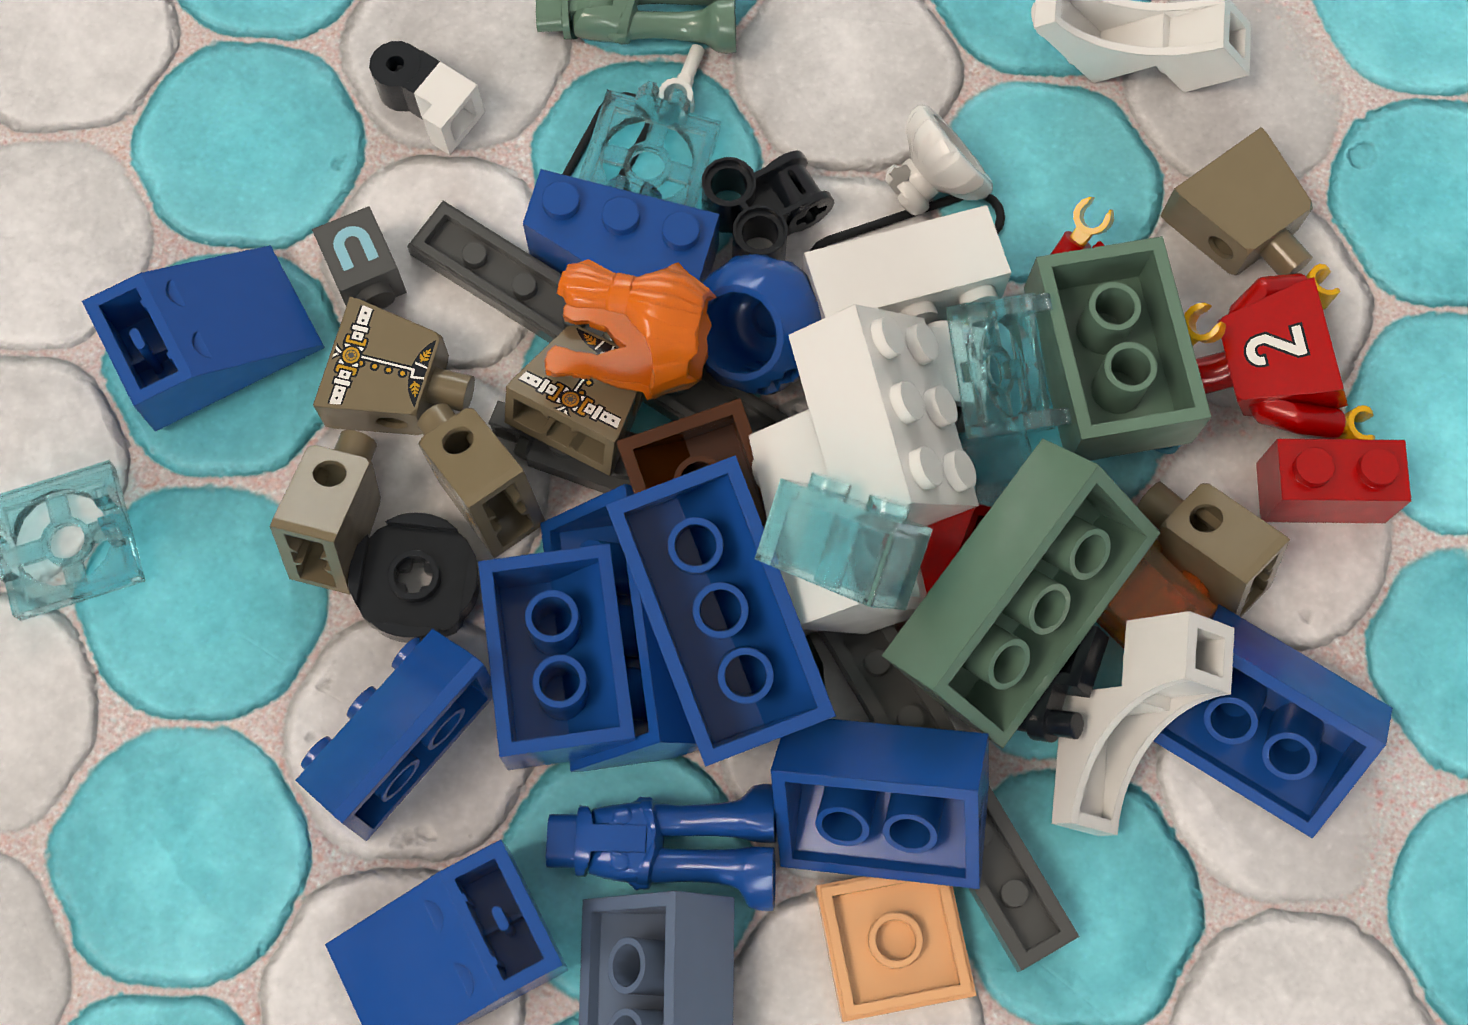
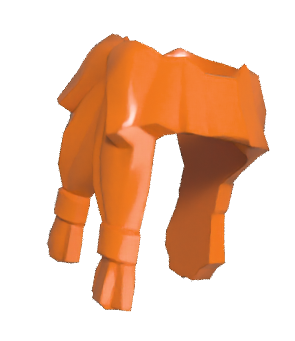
(651, 318)

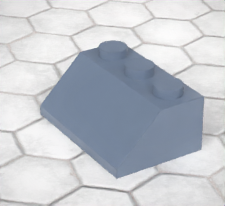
(657, 960)

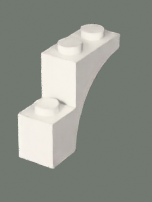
(1187, 41)
(1166, 671)

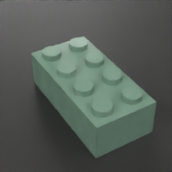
(1023, 591)

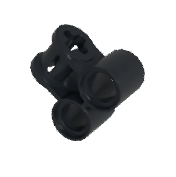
(771, 202)

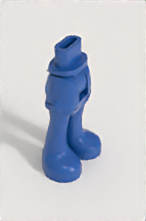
(628, 844)

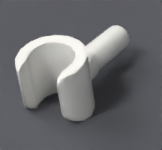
(686, 78)

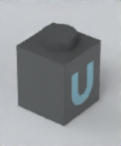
(360, 259)

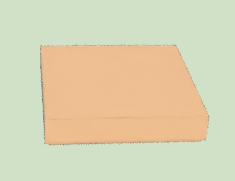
(893, 945)

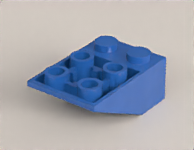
(201, 331)
(449, 947)

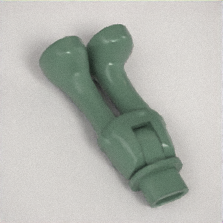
(622, 21)

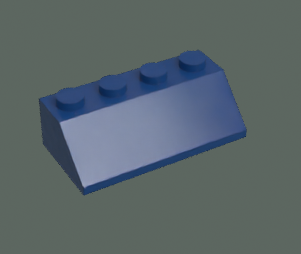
(720, 611)
(656, 709)

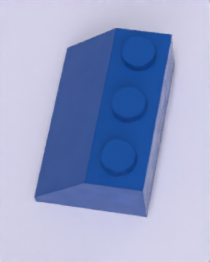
(555, 656)
(396, 732)
(1285, 733)
(883, 801)

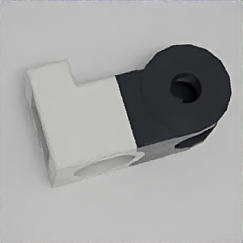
(429, 89)

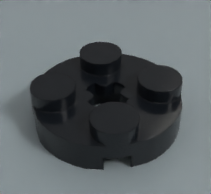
(392, 551)

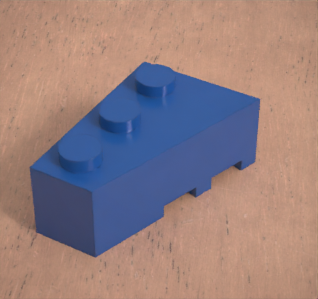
(616, 228)

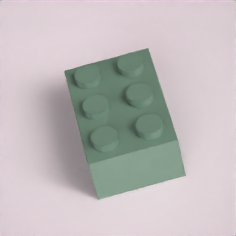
(1118, 349)

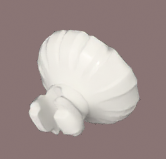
(935, 165)

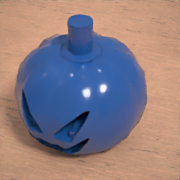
(751, 319)

